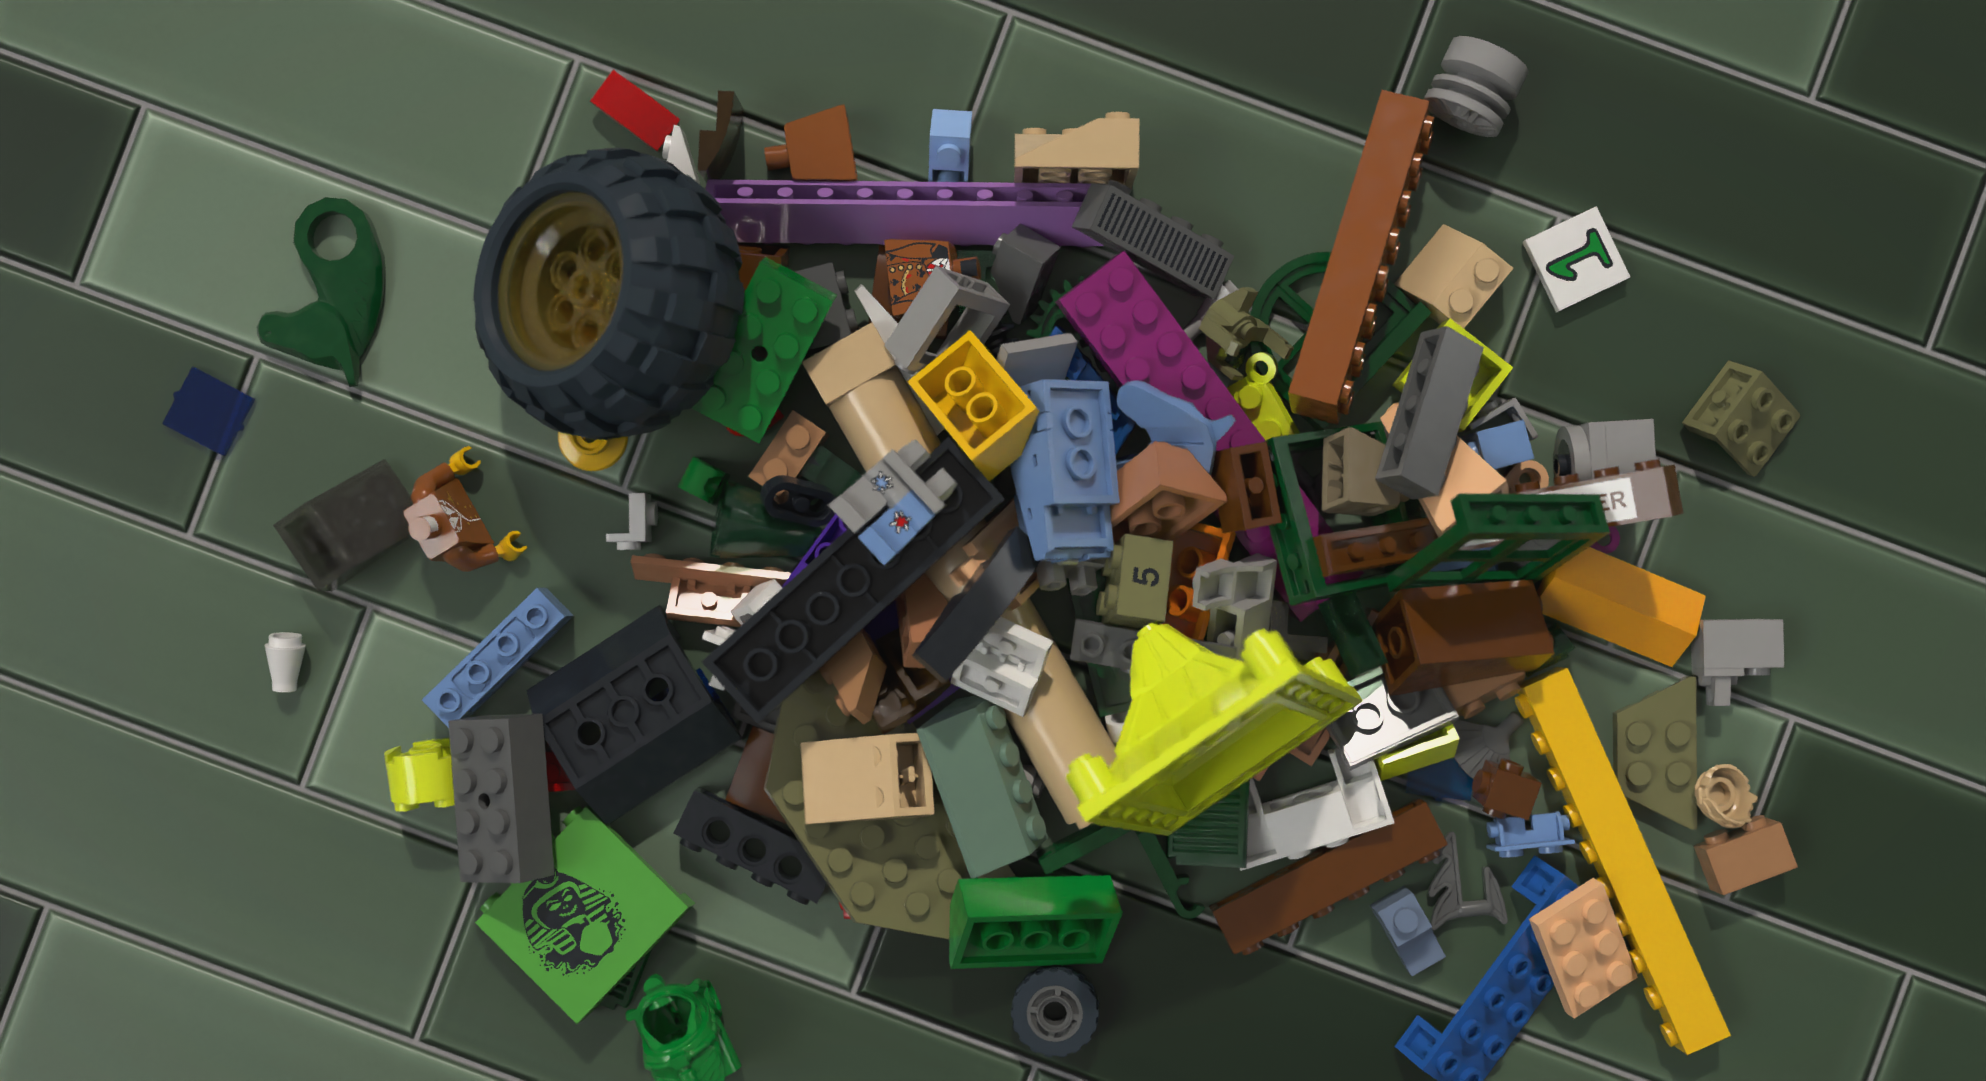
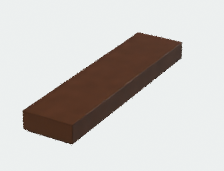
(1373, 546)

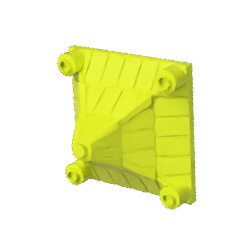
(1203, 727)

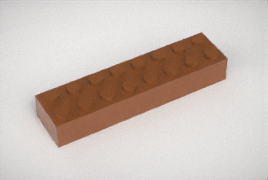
(1360, 258)

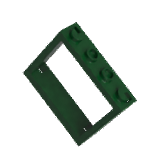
(1294, 537)

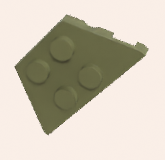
(1659, 751)

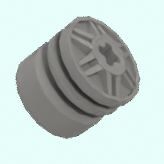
(1476, 86)

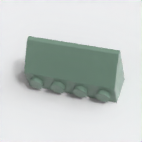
(982, 784)

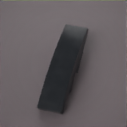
(977, 606)

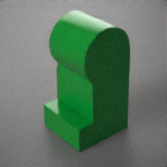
(703, 480)

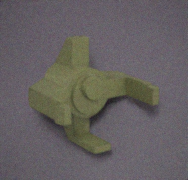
(1232, 328)

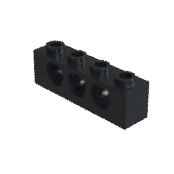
(695, 834)

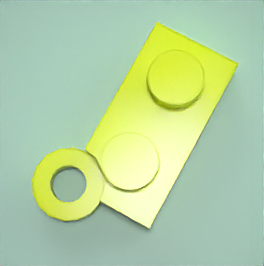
(1261, 401)

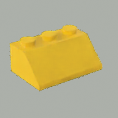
(977, 404)

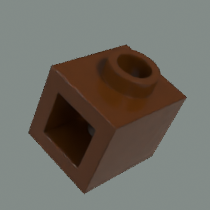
(1505, 789)

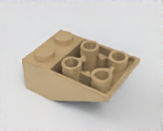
(866, 779)

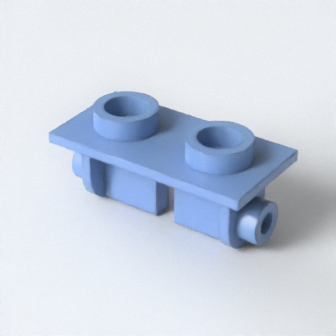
(1546, 834)

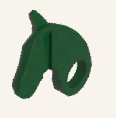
(350, 293)

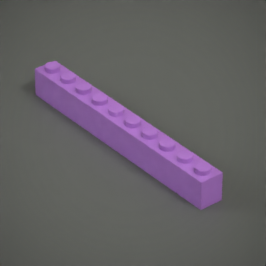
(898, 210)

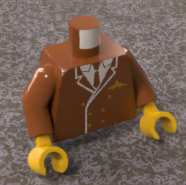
(448, 522)

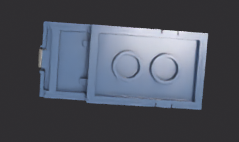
(1068, 472)

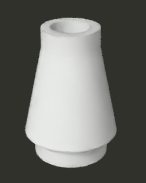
(284, 660)

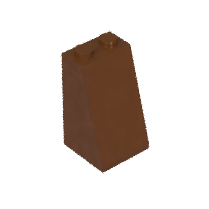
(1461, 634)

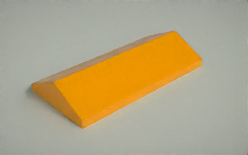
(1623, 605)

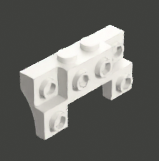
(1316, 815)

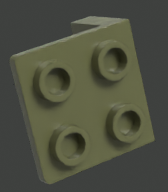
(1743, 415)

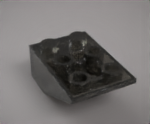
(348, 526)

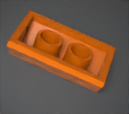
(1191, 550)

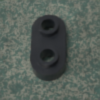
(796, 499)

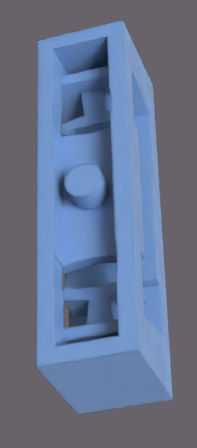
(498, 656)

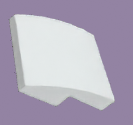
(1005, 666)

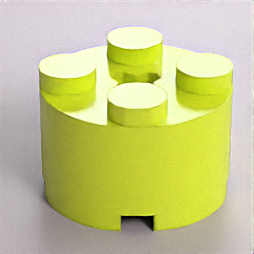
(420, 775)

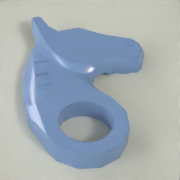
(1171, 421)

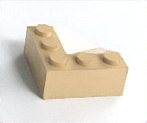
(1086, 154)

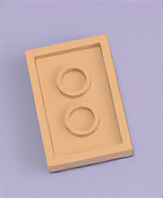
(1583, 947)

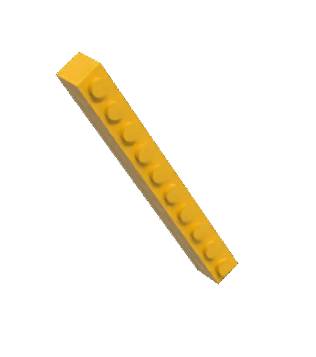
(1621, 860)

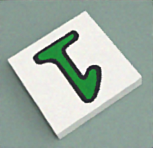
(1576, 259)

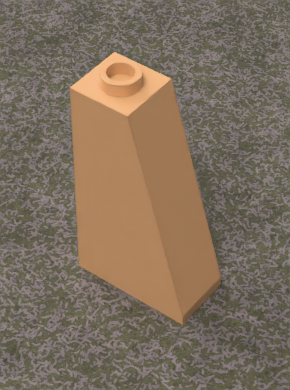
(1464, 474)

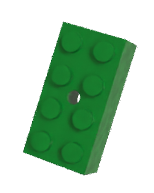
(782, 316)

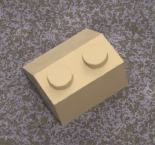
(1453, 276)

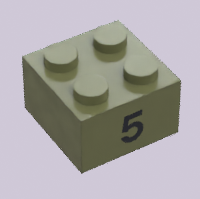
(1136, 582)

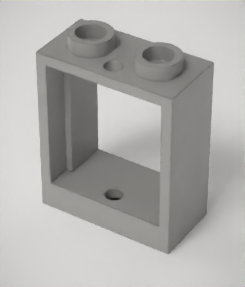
(932, 308)

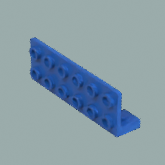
(1499, 1001)

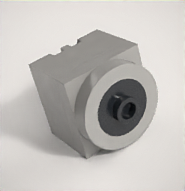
(1603, 446)

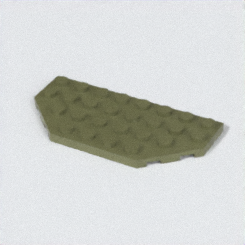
(879, 870)

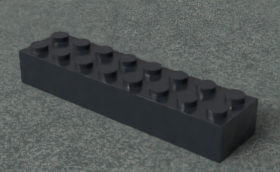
(842, 595)

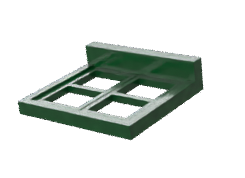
(1515, 519)

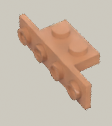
(703, 590)

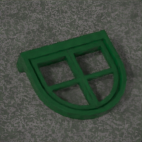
(1384, 343)

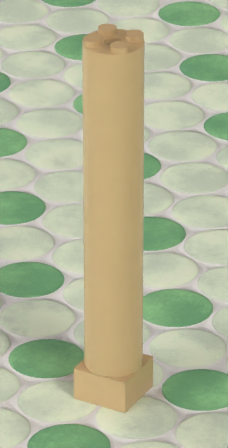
(882, 415)

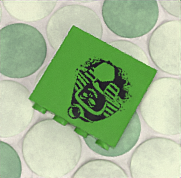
(588, 920)

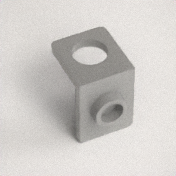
(1513, 410)

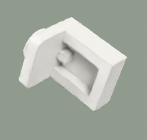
(641, 517)

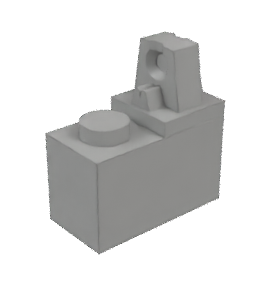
(1728, 647)

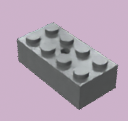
(501, 798)

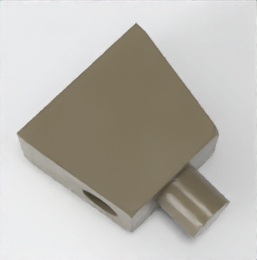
(1350, 474)

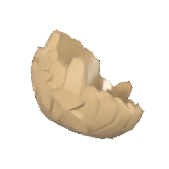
(1725, 796)

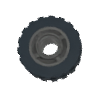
(1051, 1035)

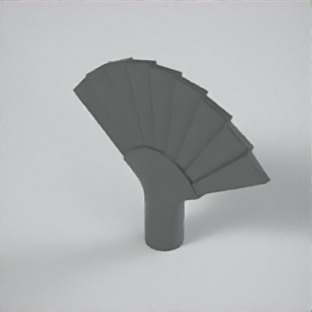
(1484, 742)

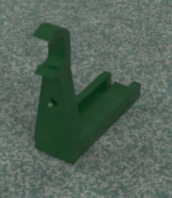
(1097, 835)

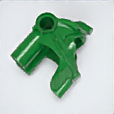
(684, 1041)

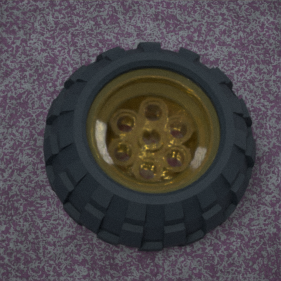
(608, 294)

